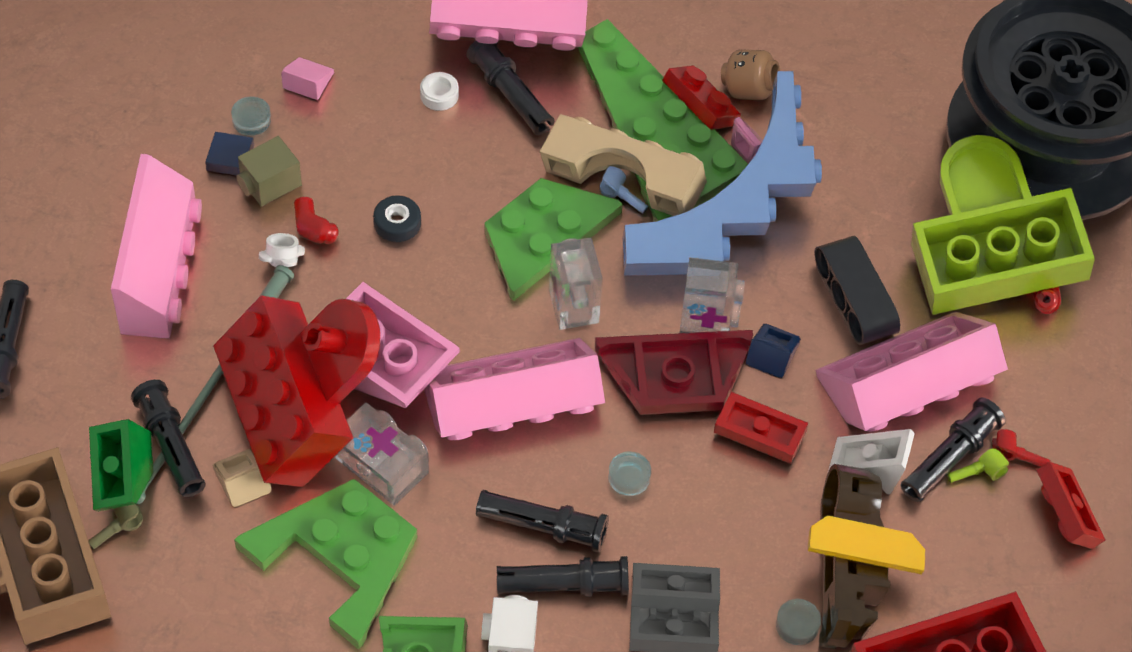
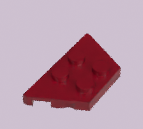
(676, 369)

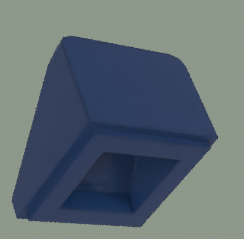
(772, 350)

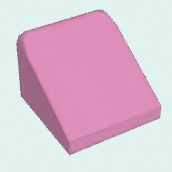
(306, 77)
(745, 140)

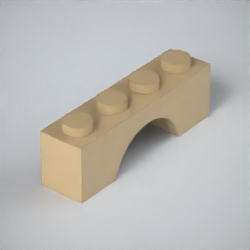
(581, 149)

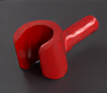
(1007, 444)

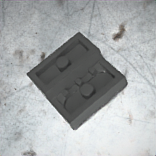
(674, 608)

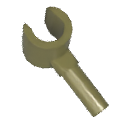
(127, 519)

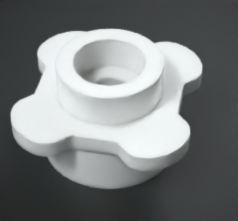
(282, 250)

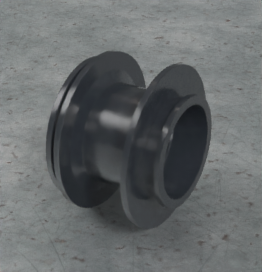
(1057, 92)

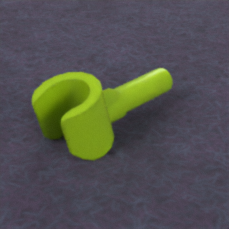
(991, 462)

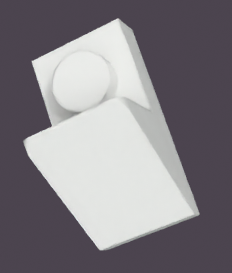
(879, 453)

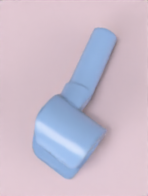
(613, 186)

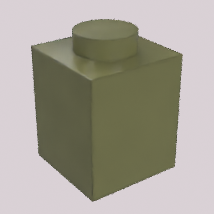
(269, 171)

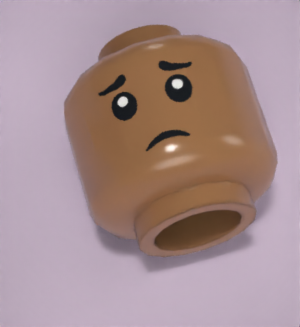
(750, 74)

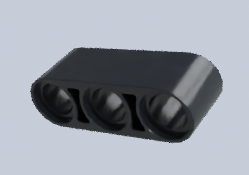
(857, 290)

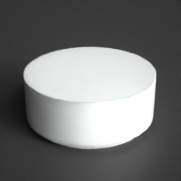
(439, 91)

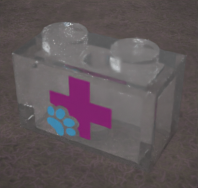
(575, 283)
(711, 296)
(384, 454)

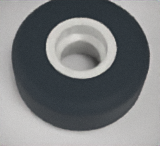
(397, 230)

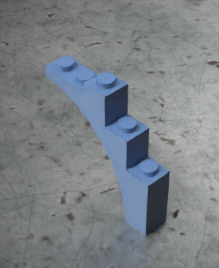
(742, 208)

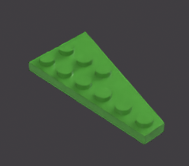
(651, 111)

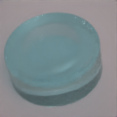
(251, 116)
(629, 473)
(798, 621)

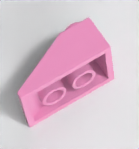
(408, 351)

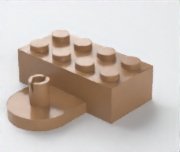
(46, 550)

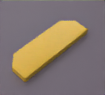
(867, 544)

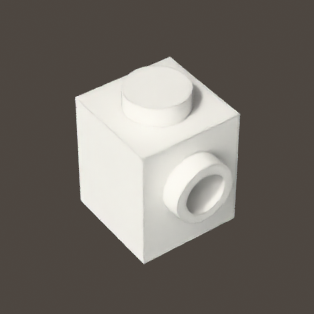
(510, 625)

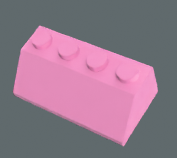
(519, 21)
(155, 250)
(913, 370)
(515, 388)

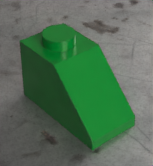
(119, 463)

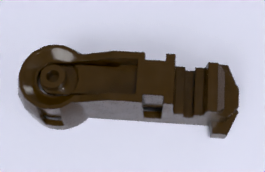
(846, 582)

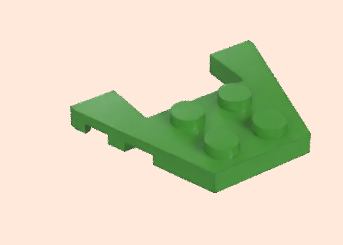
(352, 537)

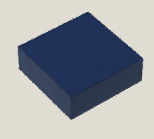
(225, 152)

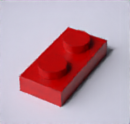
(701, 96)
(761, 427)
(1075, 515)

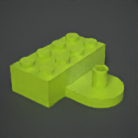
(997, 234)

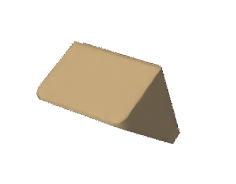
(241, 478)

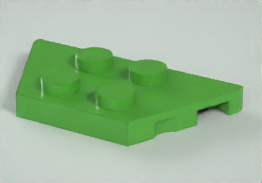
(535, 220)

